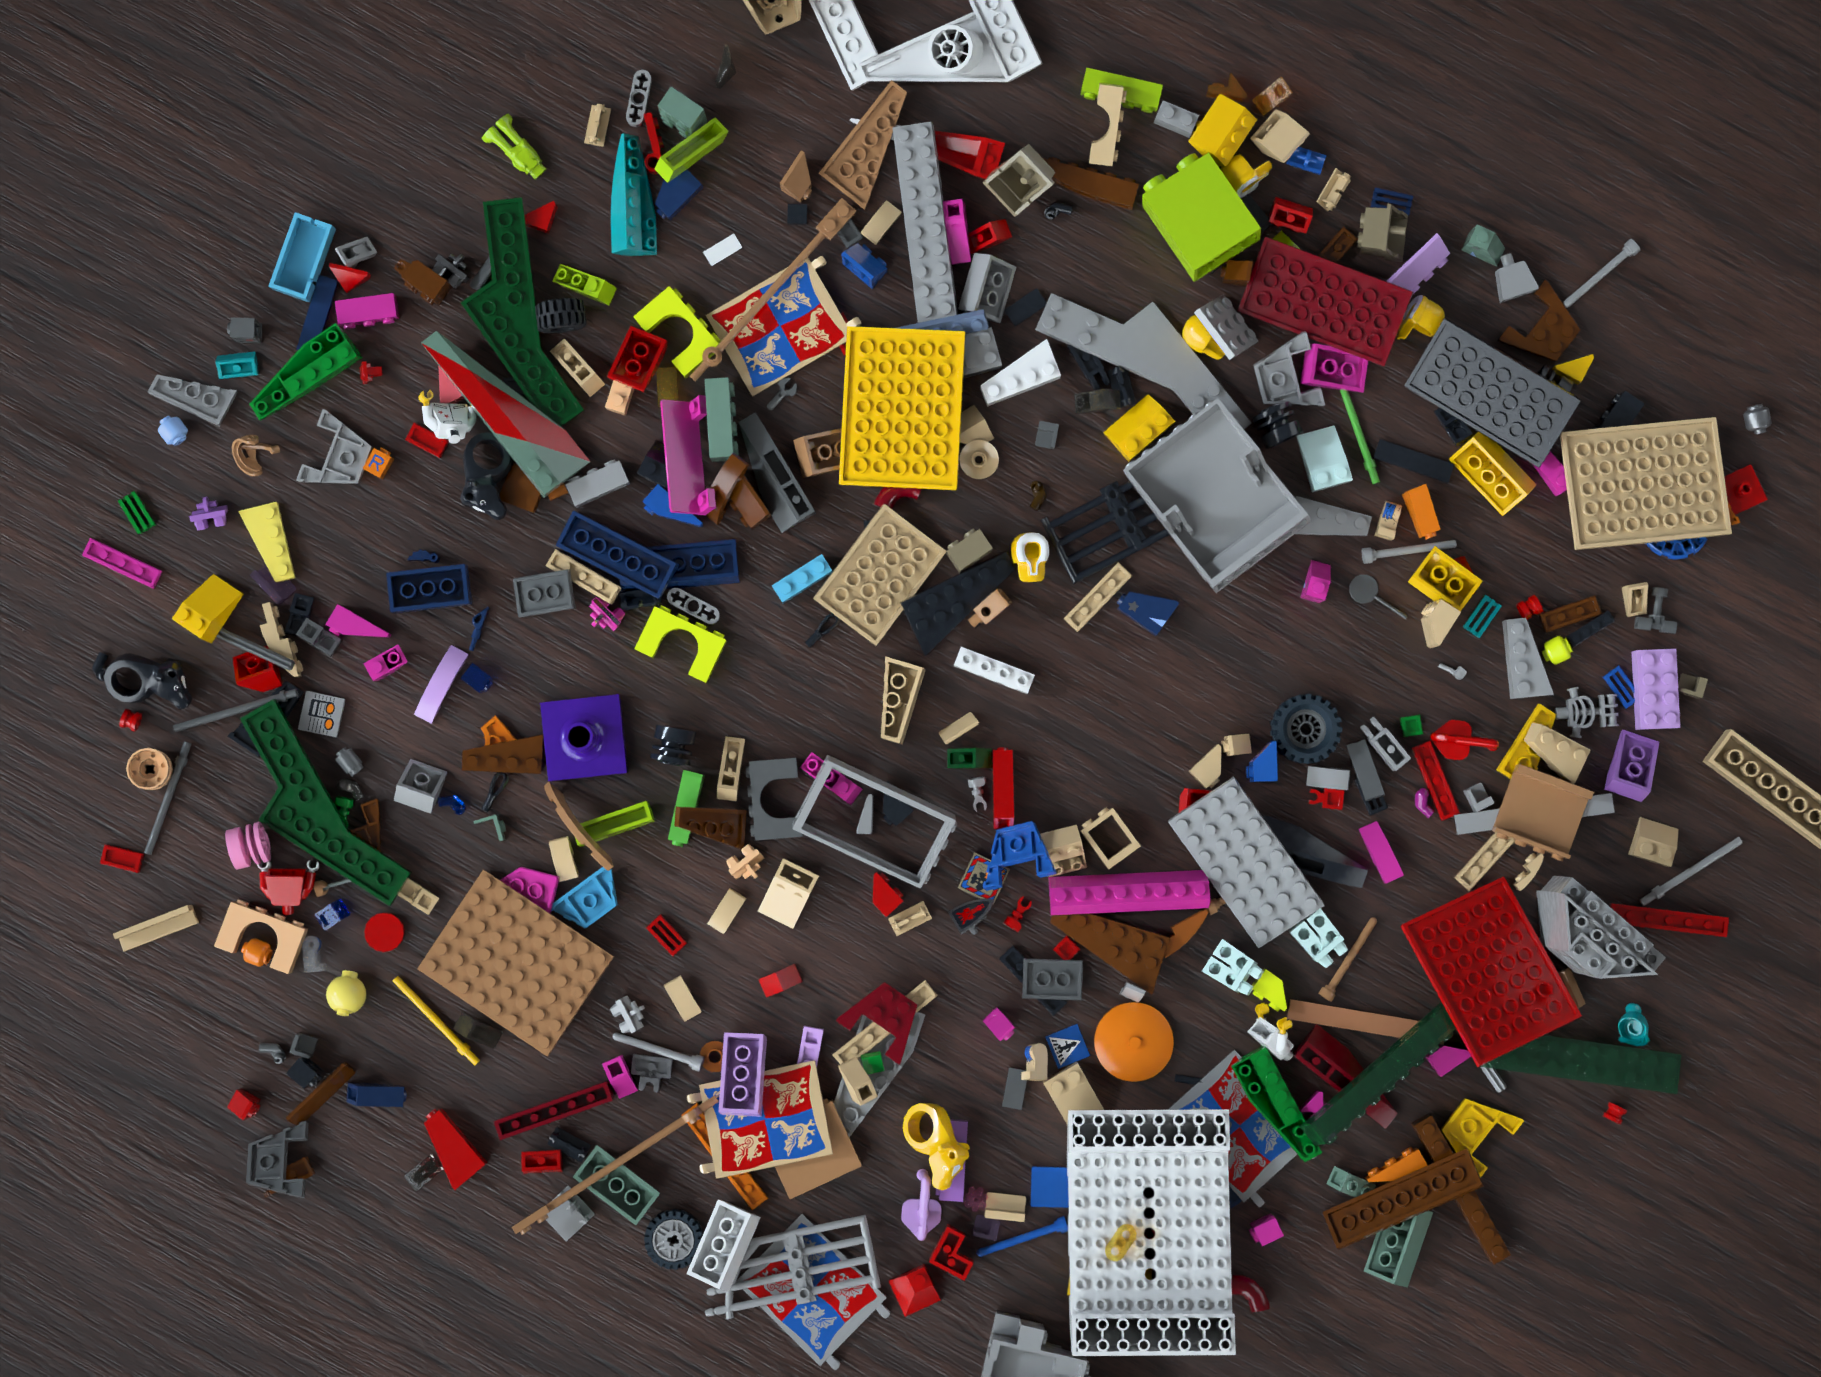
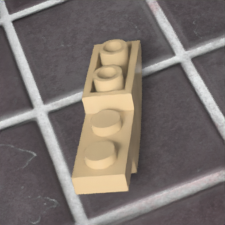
(273, 635)

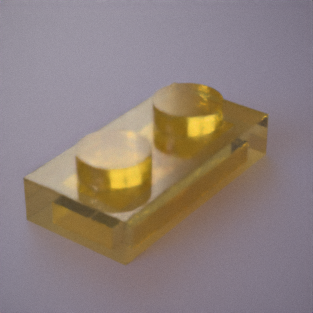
(667, 384)

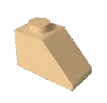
(1208, 768)

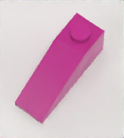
(1553, 474)
(348, 623)

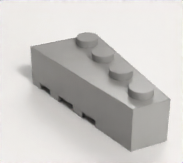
(1523, 661)

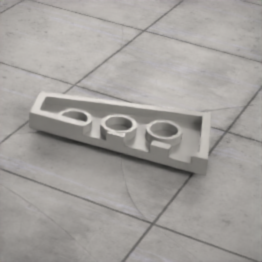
(1333, 520)

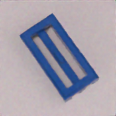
(1615, 690)

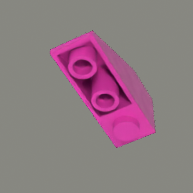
(957, 231)
(835, 781)
(999, 1024)

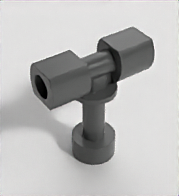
(1656, 621)

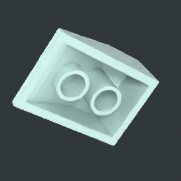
(1324, 459)

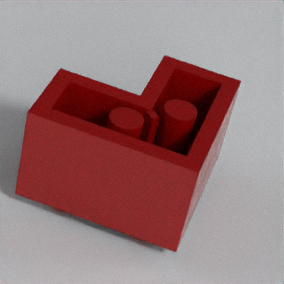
(946, 1255)

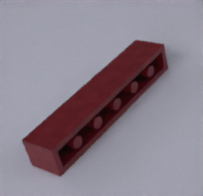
(554, 1110)

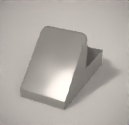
(356, 251)

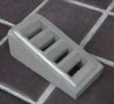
(866, 820)

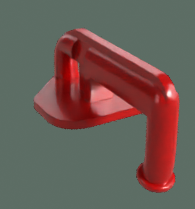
(1455, 740)

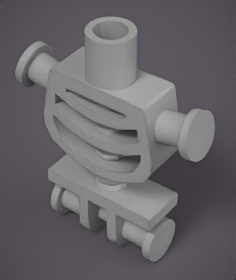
(1572, 712)

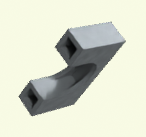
(761, 774)

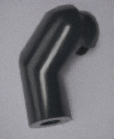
(1057, 208)
(98, 667)

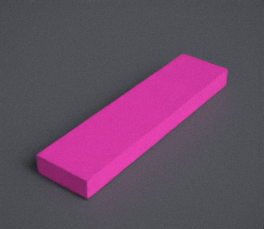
(122, 563)

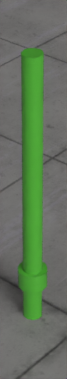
(1369, 463)

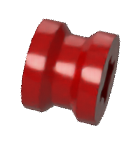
(130, 720)
(1614, 1113)

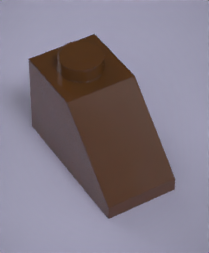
(1236, 272)

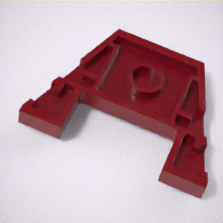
(890, 1011)

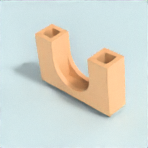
(289, 934)

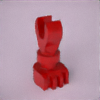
(1012, 922)

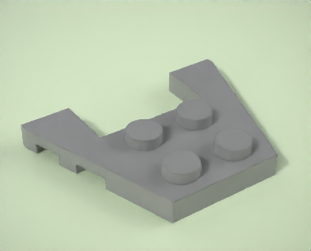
(1278, 377)
(344, 459)

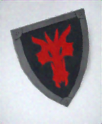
(970, 914)

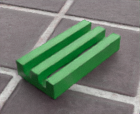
(128, 499)

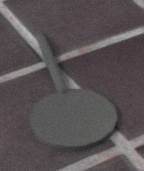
(1365, 589)

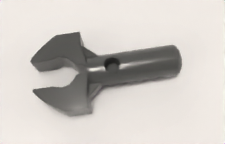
(781, 394)

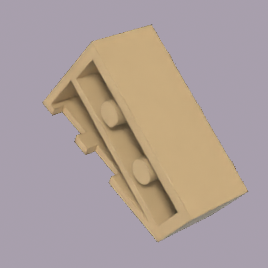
(1559, 752)

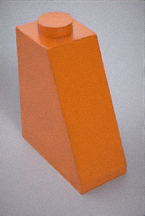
(1422, 511)

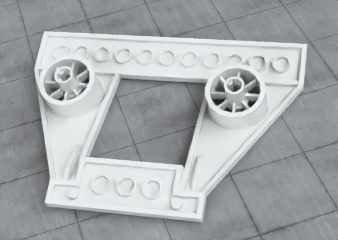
(995, 35)

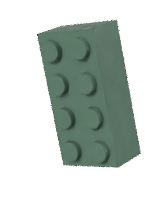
(720, 418)

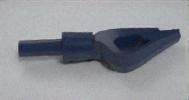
(478, 627)

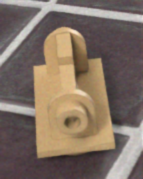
(597, 125)
(1330, 195)
(909, 918)

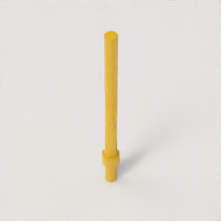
(463, 1048)

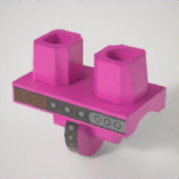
(604, 616)

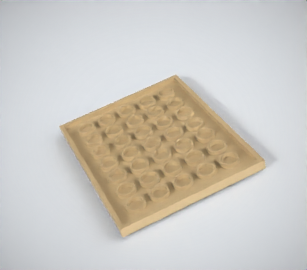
(1645, 483)

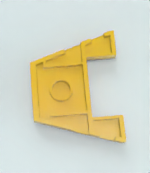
(1471, 1125)

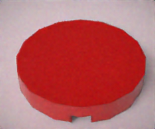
(384, 932)

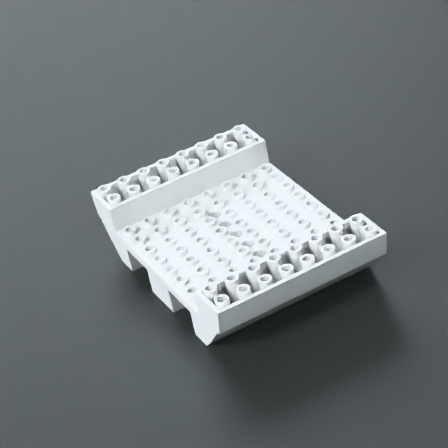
(1186, 1164)

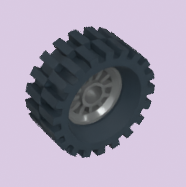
(1327, 737)

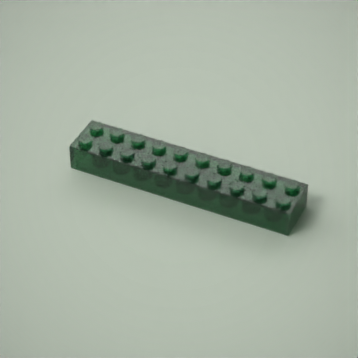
(1594, 1063)
(1379, 1077)

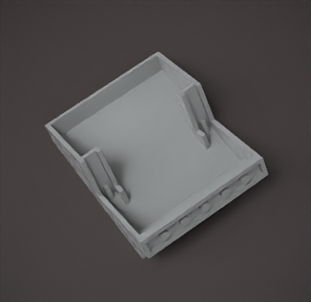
(1216, 495)

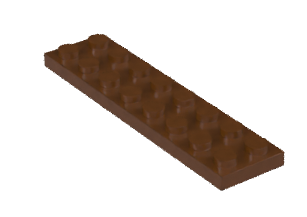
(1403, 1199)

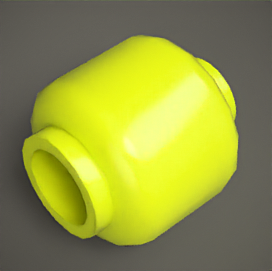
(1557, 650)

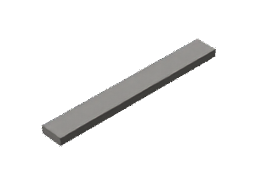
(1485, 820)

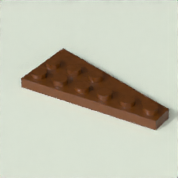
(1126, 948)

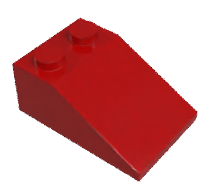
(638, 359)

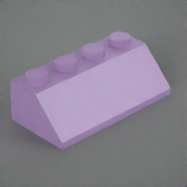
(1421, 265)

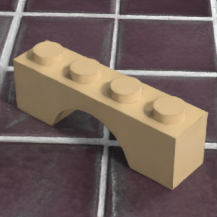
(1103, 149)

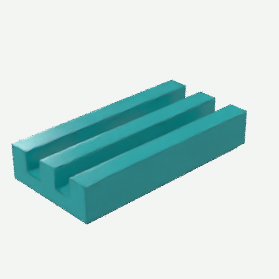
(1491, 603)

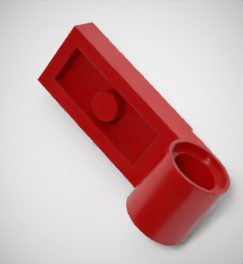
(656, 142)

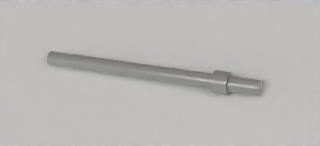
(1659, 891)

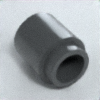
(349, 761)

